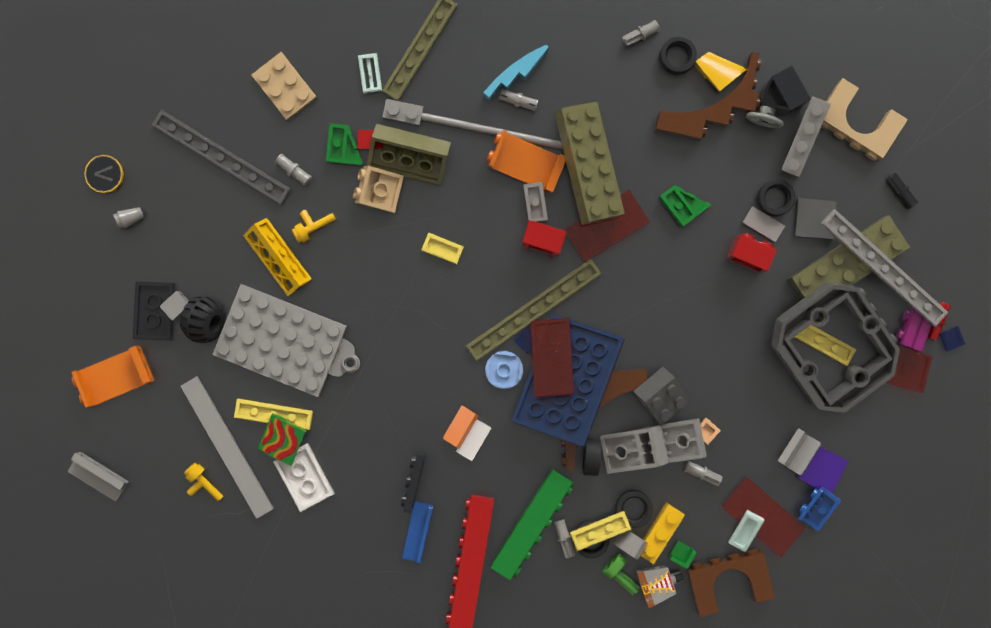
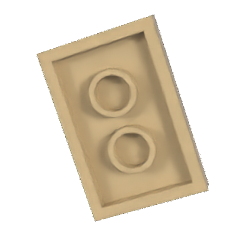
(284, 86)

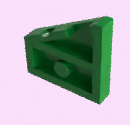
(341, 146)
(682, 205)

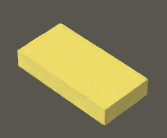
(442, 248)

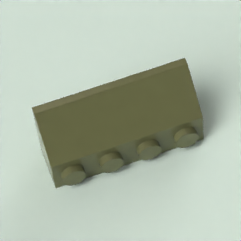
(409, 154)

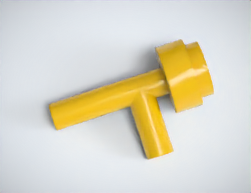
(301, 232)
(194, 473)

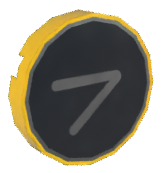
(104, 174)

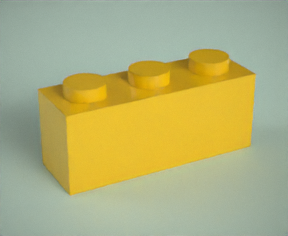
(661, 531)

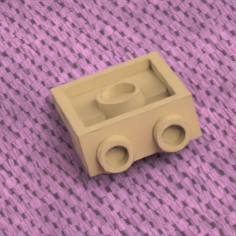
(378, 189)

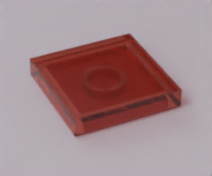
(911, 370)

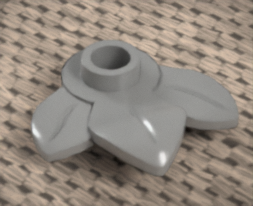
(345, 352)

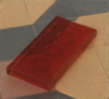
(600, 235)
(552, 358)
(778, 528)

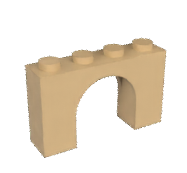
(873, 144)

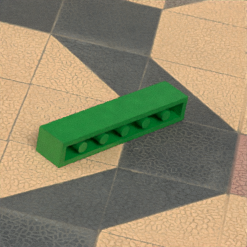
(531, 524)

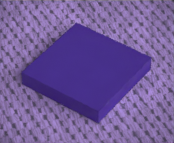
(824, 470)

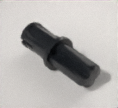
(902, 190)

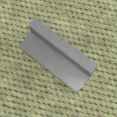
(97, 476)

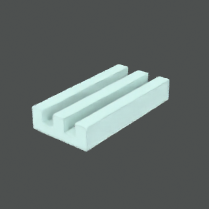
(372, 89)

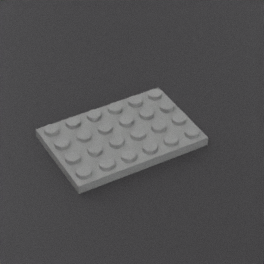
(279, 340)

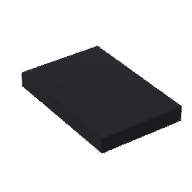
(149, 318)

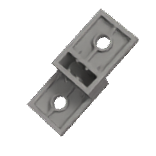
(653, 446)

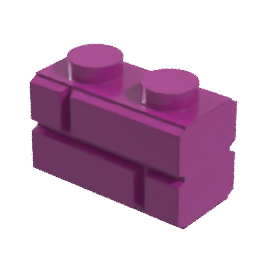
(914, 331)

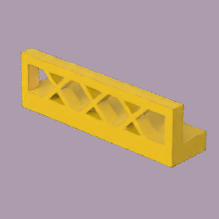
(278, 254)

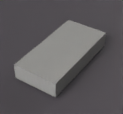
(763, 224)
(629, 543)

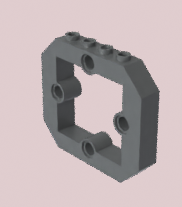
(871, 375)

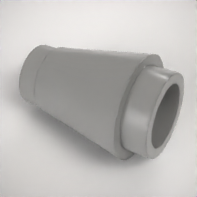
(128, 217)

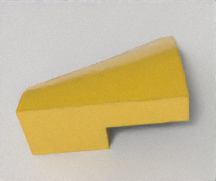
(718, 70)

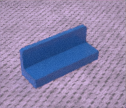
(417, 531)

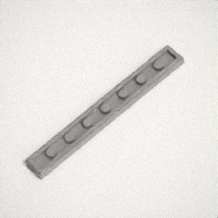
(884, 267)
(227, 447)

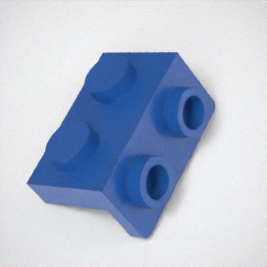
(819, 509)

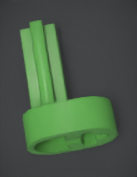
(614, 571)

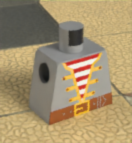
(658, 583)

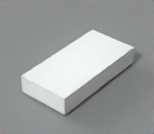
(474, 440)

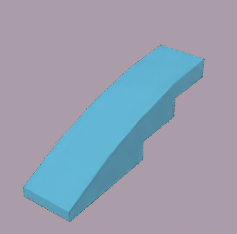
(521, 68)

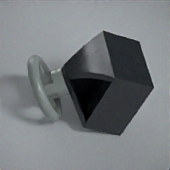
(779, 96)

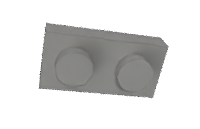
(535, 201)

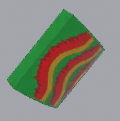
(281, 439)

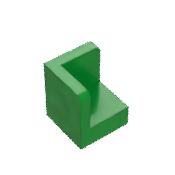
(682, 554)

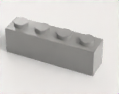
(806, 136)

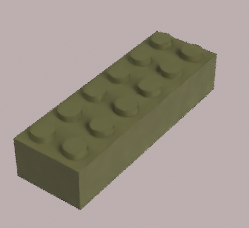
(589, 163)
(843, 266)

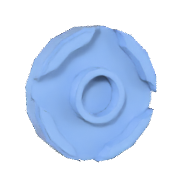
(504, 369)

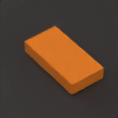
(460, 426)

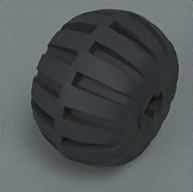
(202, 319)

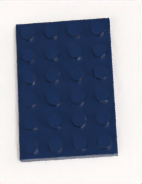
(573, 415)

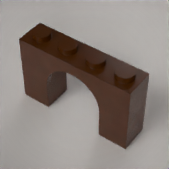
(704, 576)

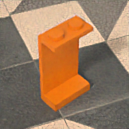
(525, 161)
(112, 377)

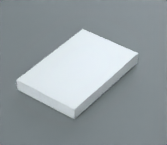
(305, 479)

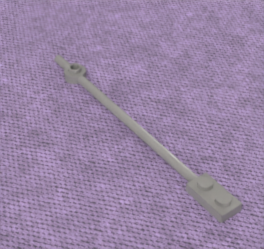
(413, 115)

